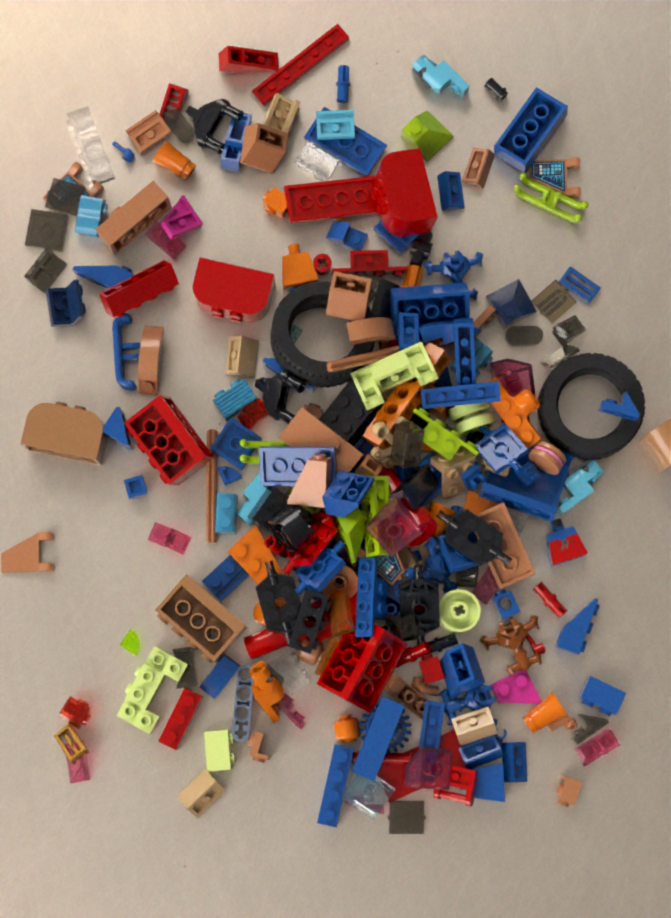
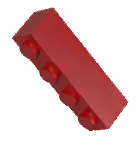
(139, 289)

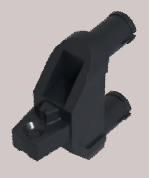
(207, 120)
(276, 392)

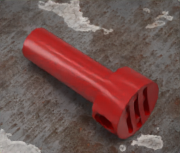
(421, 514)
(269, 641)

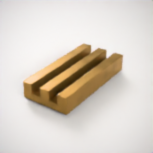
(78, 753)

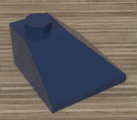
(511, 304)

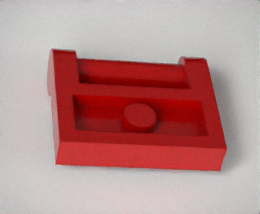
(460, 778)

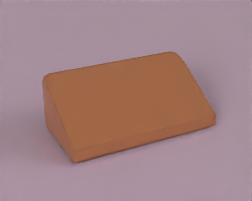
(478, 167)

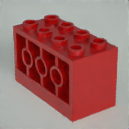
(180, 438)
(362, 667)

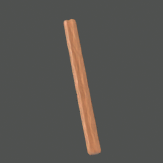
(362, 359)
(211, 490)

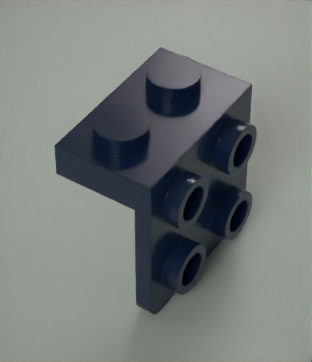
(65, 304)

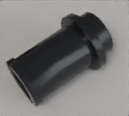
(499, 92)

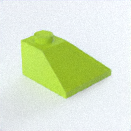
(427, 134)
(352, 532)

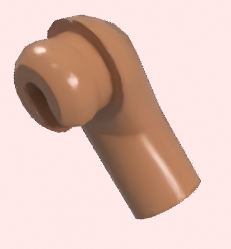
(424, 689)
(566, 722)

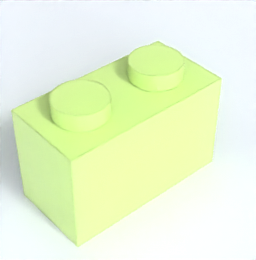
(218, 750)

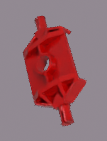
(325, 529)

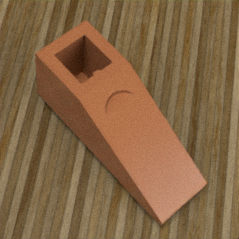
(406, 695)

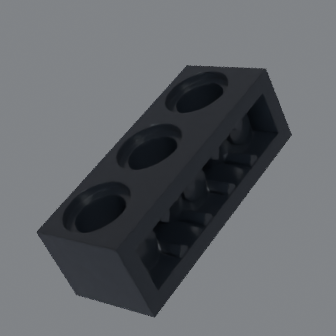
(300, 627)

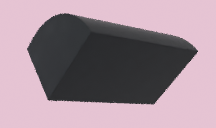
(381, 302)

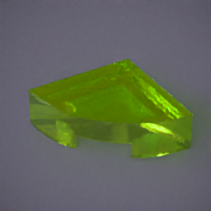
(131, 642)

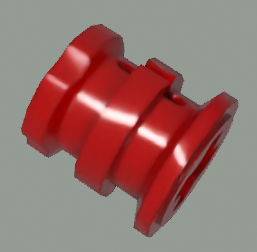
(321, 258)

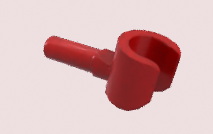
(539, 648)

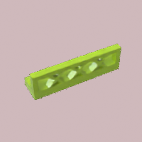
(377, 497)

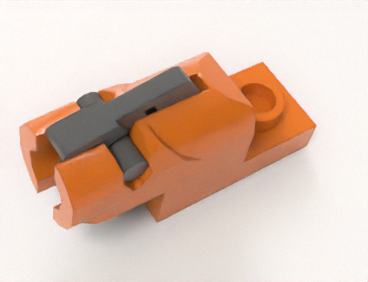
(267, 688)

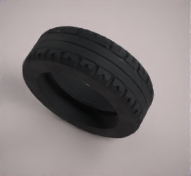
(289, 357)
(577, 366)

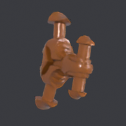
(512, 637)

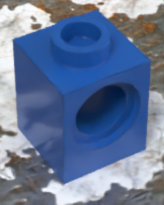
(505, 613)

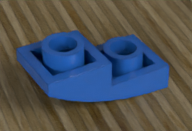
(219, 676)

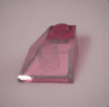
(513, 375)
(394, 526)
(429, 769)

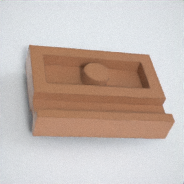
(148, 131)

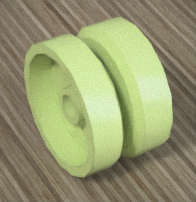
(471, 417)
(467, 603)

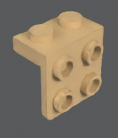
(451, 471)

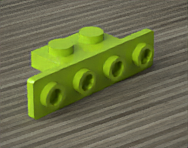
(442, 440)

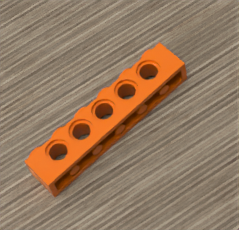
(405, 406)

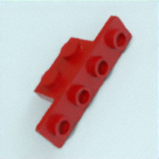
(371, 262)

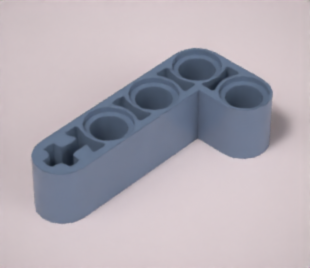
(246, 703)

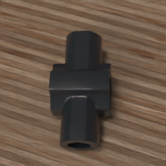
(421, 249)

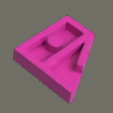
(181, 219)
(516, 689)

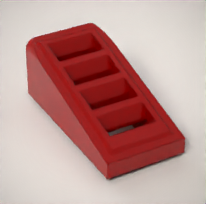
(169, 94)

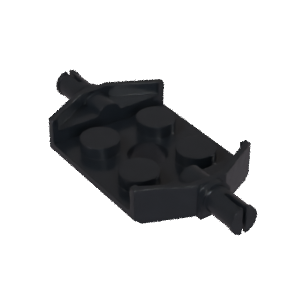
(489, 543)
(276, 586)
(420, 592)

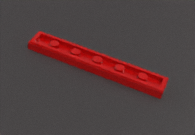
(300, 64)

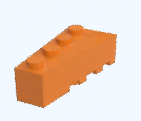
(252, 555)

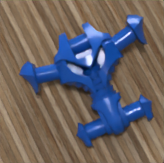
(455, 267)
(435, 567)
(474, 699)

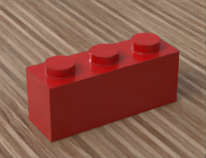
(180, 719)

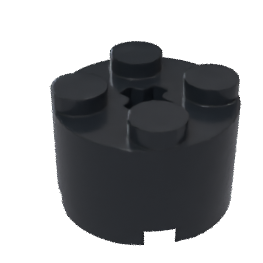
(290, 528)

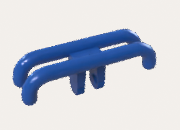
(119, 347)

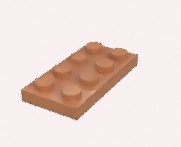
(520, 565)

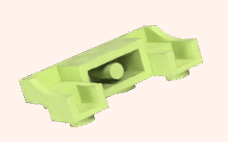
(393, 371)
(145, 687)

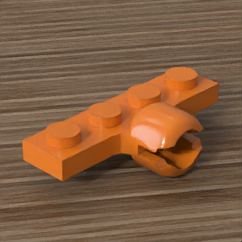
(516, 412)

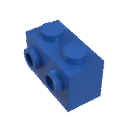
(601, 695)

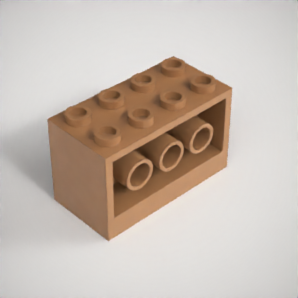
(214, 618)

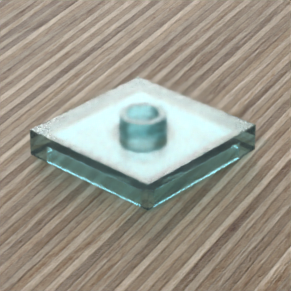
(368, 795)

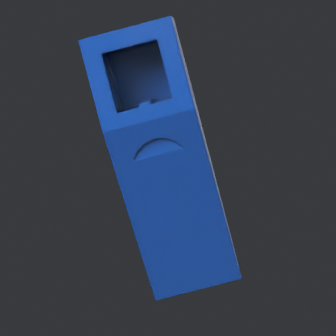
(574, 632)

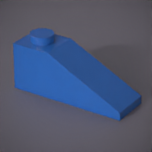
(104, 275)

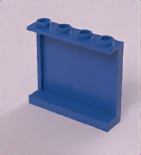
(536, 499)

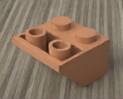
(263, 147)
(349, 296)

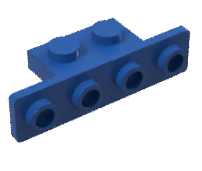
(370, 598)

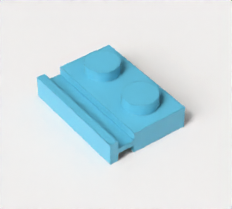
(335, 124)

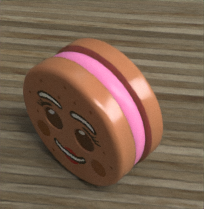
(547, 457)

